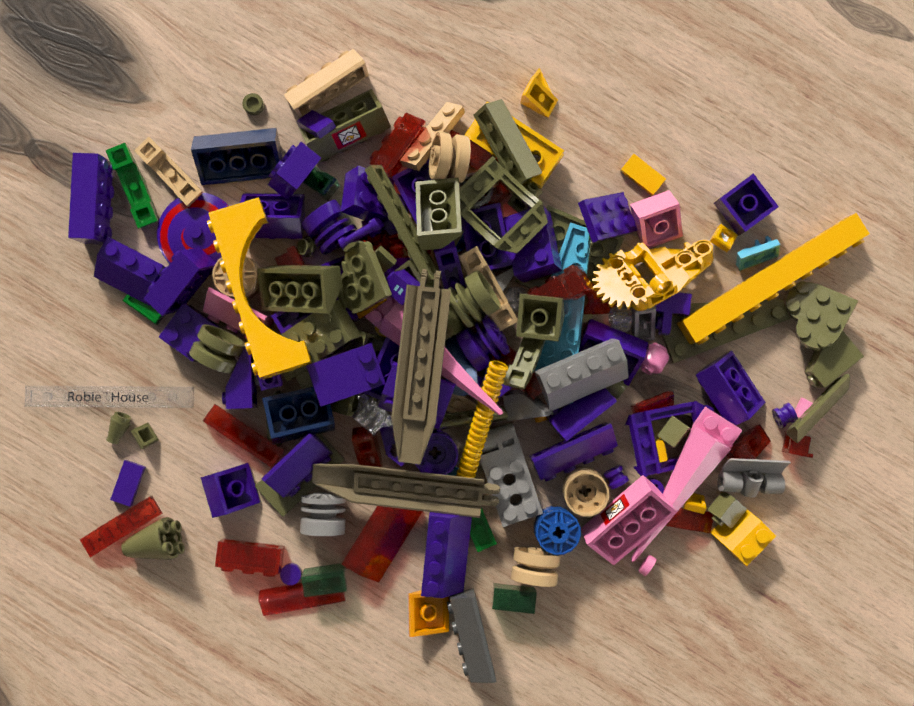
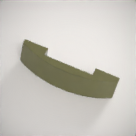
(524, 364)

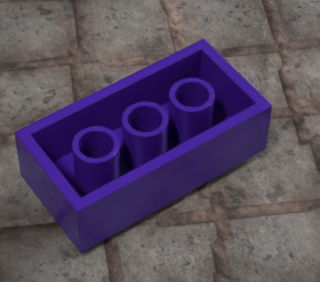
(90, 198)

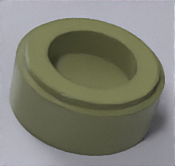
(253, 104)

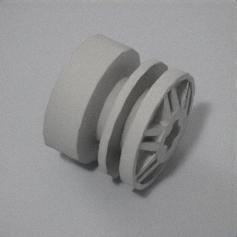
(323, 515)

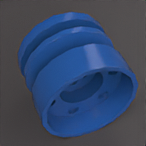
(545, 526)

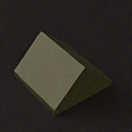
(540, 317)

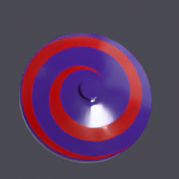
(187, 227)

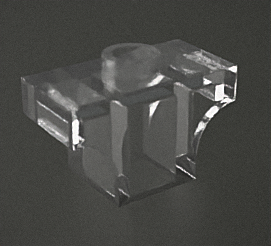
(370, 415)

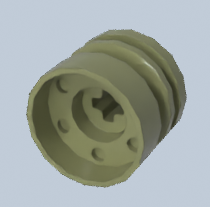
(470, 300)

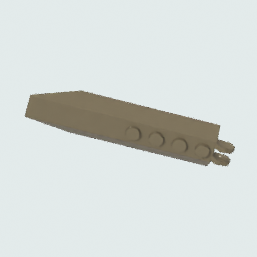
(419, 367)
(406, 489)

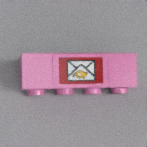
(627, 520)

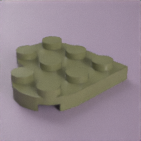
(362, 278)
(819, 314)

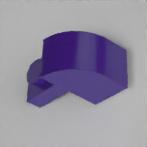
(675, 305)

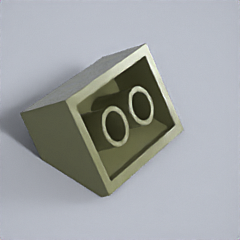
(438, 212)

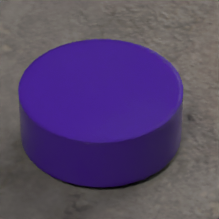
(291, 574)

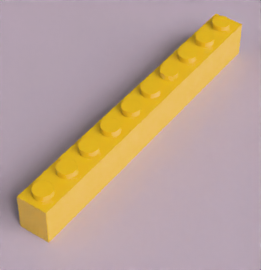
(772, 279)

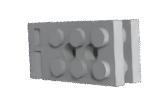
(504, 456)

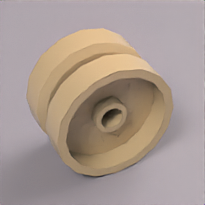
(449, 156)
(535, 567)

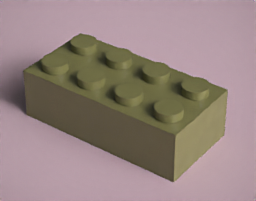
(323, 335)

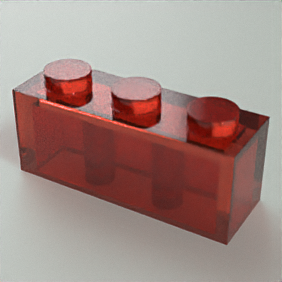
(249, 557)

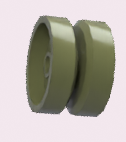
(217, 348)

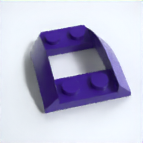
(644, 440)

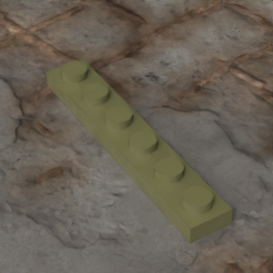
(399, 217)

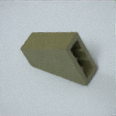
(832, 362)

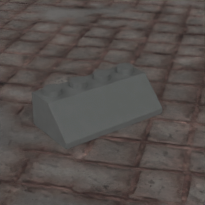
(472, 637)

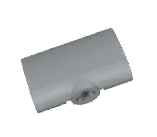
(751, 476)

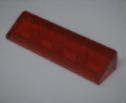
(243, 436)
(292, 598)

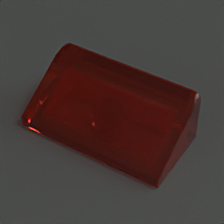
(661, 400)

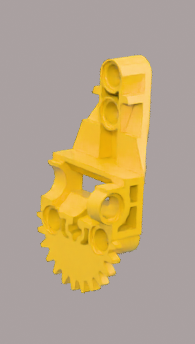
(667, 266)

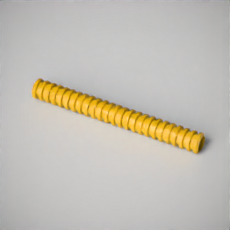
(481, 421)

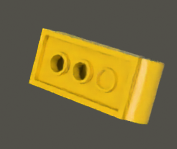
(538, 145)

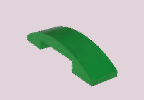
(133, 185)

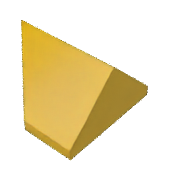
(538, 95)

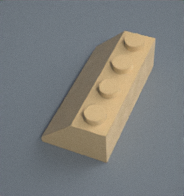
(327, 84)

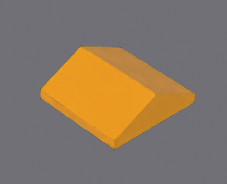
(427, 615)

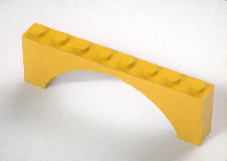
(234, 232)

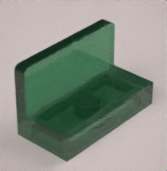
(324, 580)

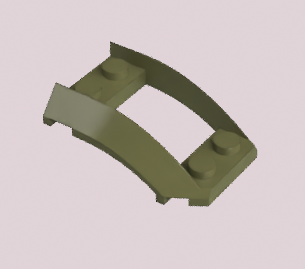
(524, 229)

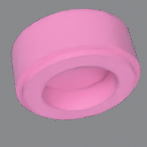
(647, 565)

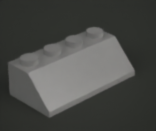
(583, 373)

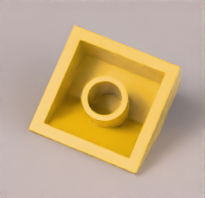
(746, 538)

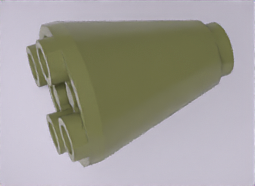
(157, 541)

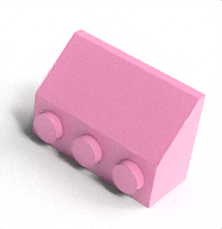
(221, 309)

